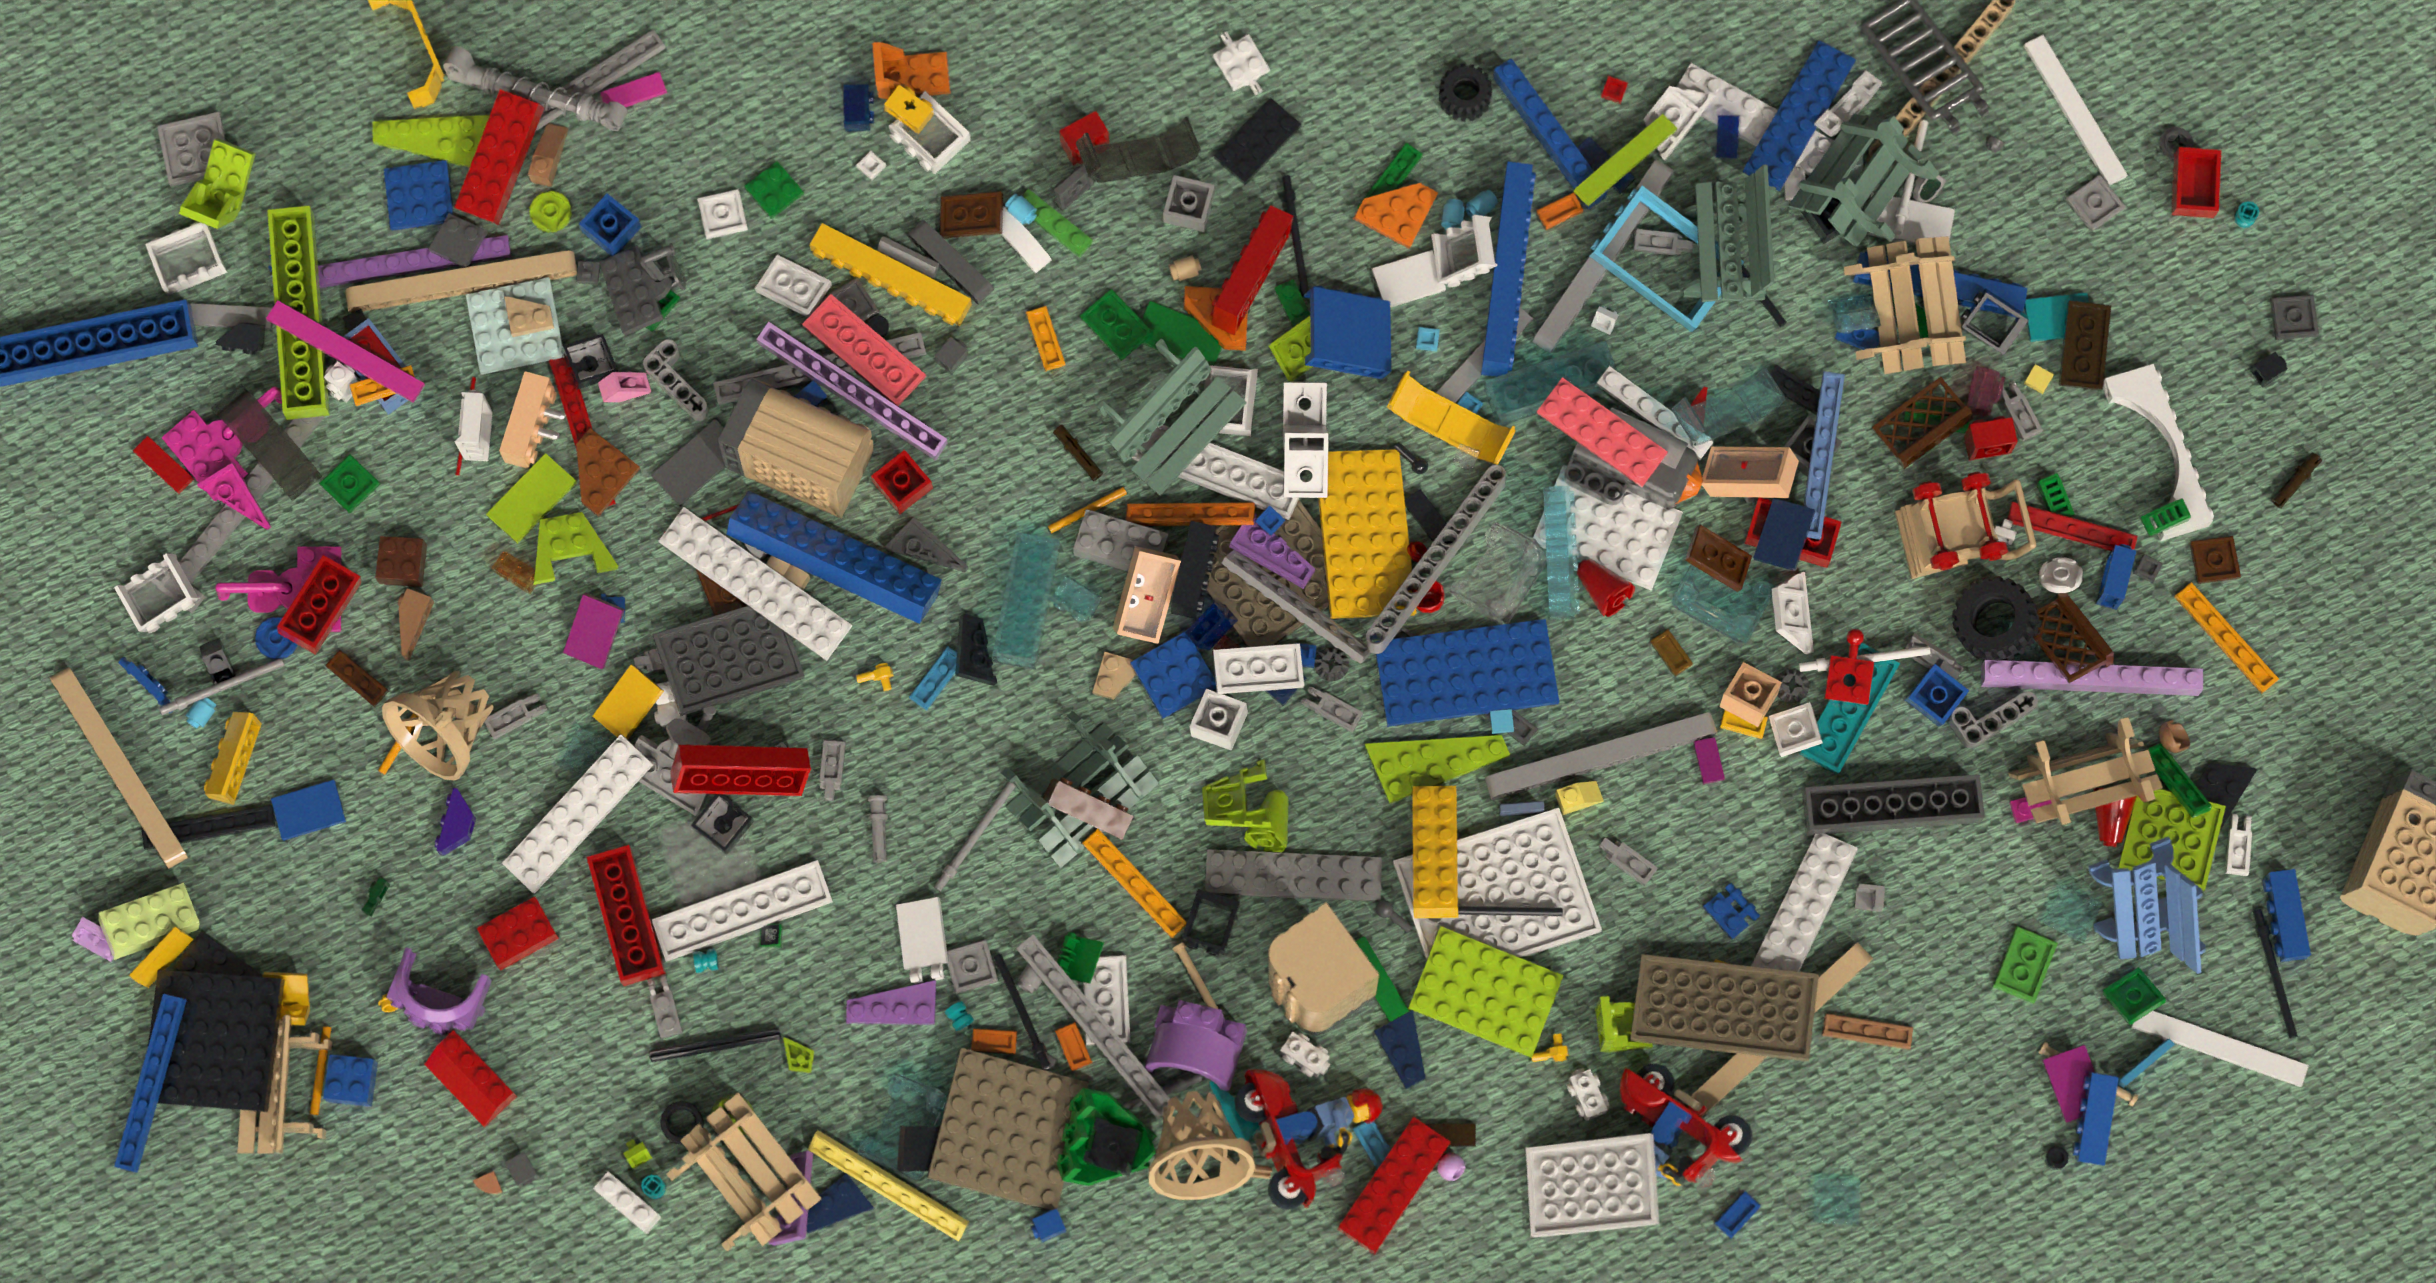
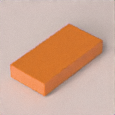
(1559, 211)
(994, 1041)
(1073, 1046)

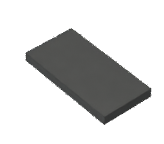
(692, 465)

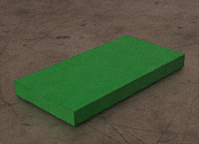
(1179, 333)

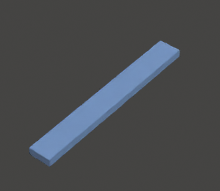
(1823, 449)

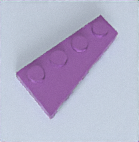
(1272, 554)
(899, 1006)
(798, 1228)

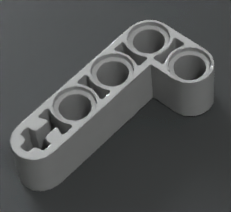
(679, 384)
(1996, 717)

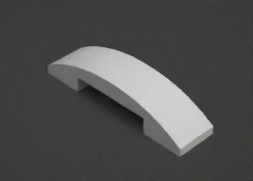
(1851, 103)
(1024, 242)

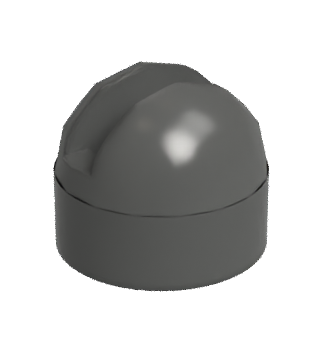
(1994, 144)

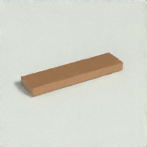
(1867, 1031)

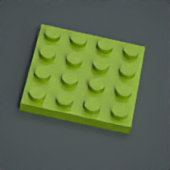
(2190, 837)

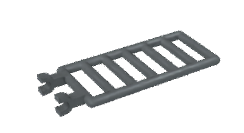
(1943, 43)

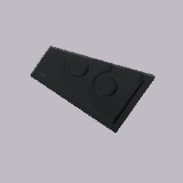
(972, 651)

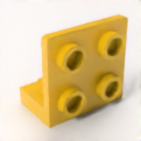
(295, 996)

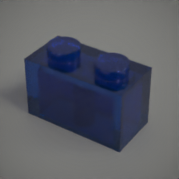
(857, 107)
(1728, 137)
(1211, 626)

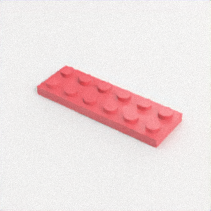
(864, 350)
(1602, 432)

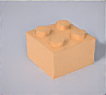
(1750, 694)

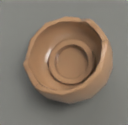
(2173, 737)

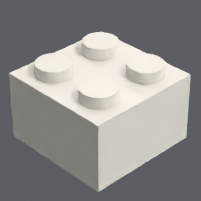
(1218, 719)

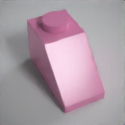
(623, 386)

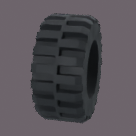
(1979, 598)

